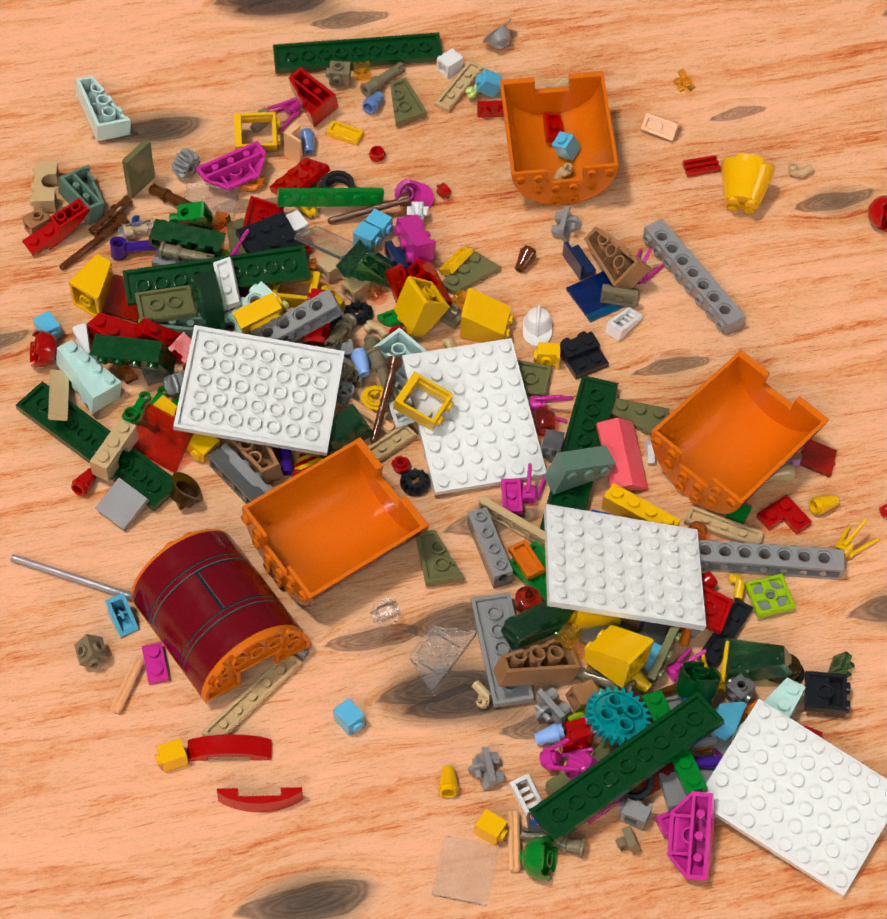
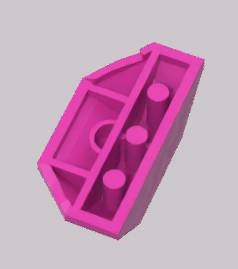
(234, 168)
(692, 835)

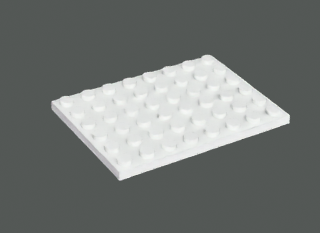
(259, 390)
(490, 425)
(623, 567)
(800, 797)

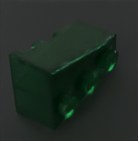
(365, 264)
(208, 300)
(346, 428)
(534, 624)
(757, 660)

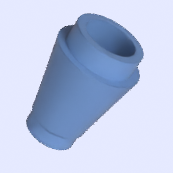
(372, 103)
(308, 141)

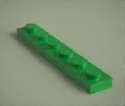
(329, 197)
(684, 765)

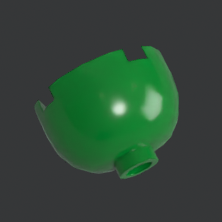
(539, 858)

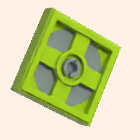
(769, 596)

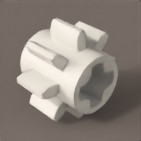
(418, 208)

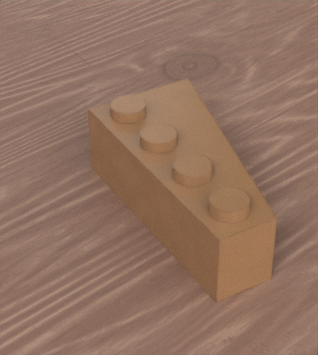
(616, 260)
(259, 457)
(537, 665)

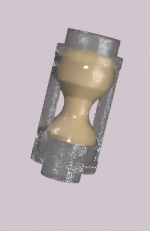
(132, 230)

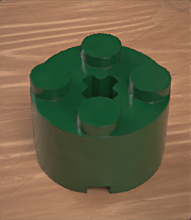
(695, 678)

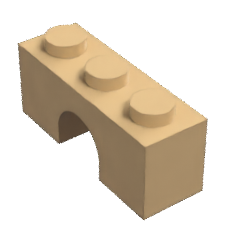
(45, 175)
(351, 288)
(106, 459)

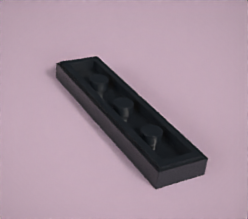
(736, 618)

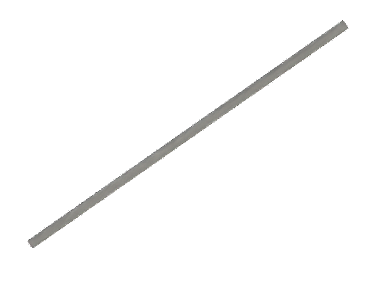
(83, 581)

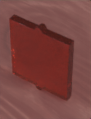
(818, 458)

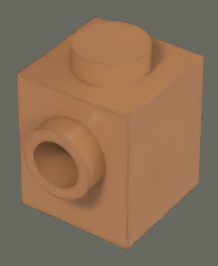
(35, 220)
(579, 694)

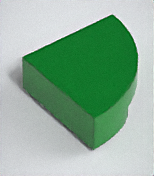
(389, 319)
(740, 515)

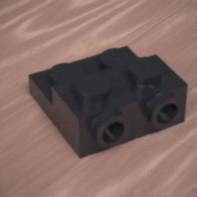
(582, 354)
(827, 693)

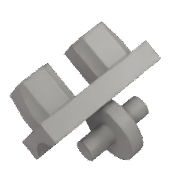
(567, 222)
(548, 709)
(484, 769)

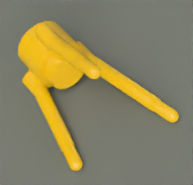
(847, 545)
(723, 679)

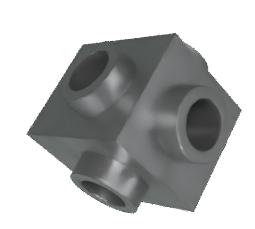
(740, 689)

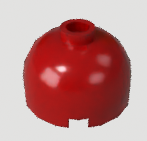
(878, 213)
(43, 349)

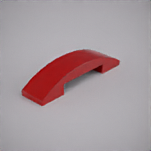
(229, 746)
(288, 798)

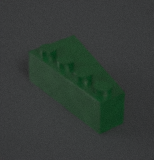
(187, 236)
(133, 353)

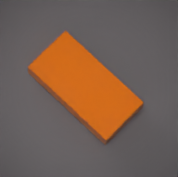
(526, 560)

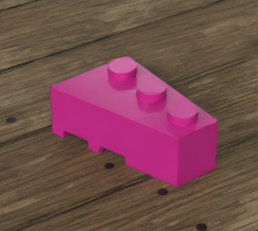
(414, 239)

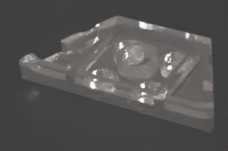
(439, 653)

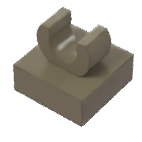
(452, 316)
(628, 841)

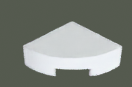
(650, 456)

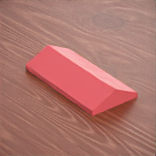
(623, 446)

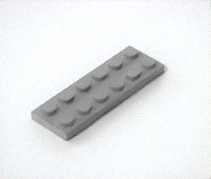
(489, 619)

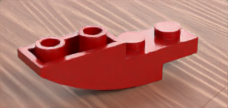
(59, 228)

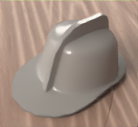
(499, 37)

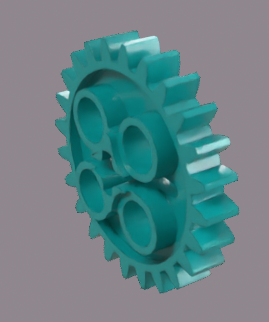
(616, 715)

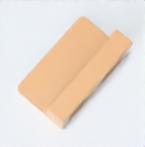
(660, 126)
(293, 143)

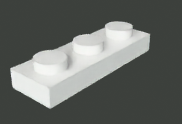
(227, 283)

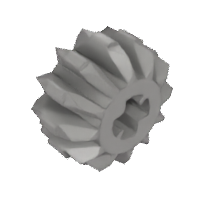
(185, 163)
(174, 383)

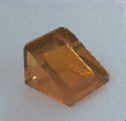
(220, 220)
(127, 374)

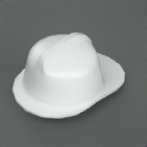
(537, 326)

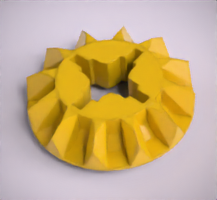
(370, 393)

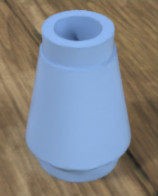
(361, 361)
(549, 735)

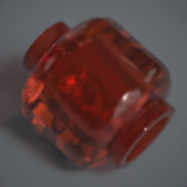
(543, 420)
(526, 598)

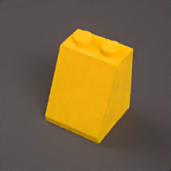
(91, 285)
(420, 306)
(484, 318)
(618, 653)

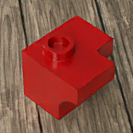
(579, 735)

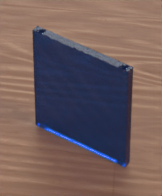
(588, 295)

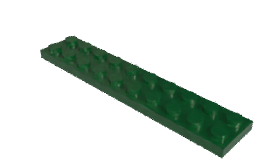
(377, 50)
(269, 266)
(591, 406)
(86, 435)
(626, 767)

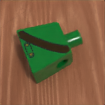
(193, 214)

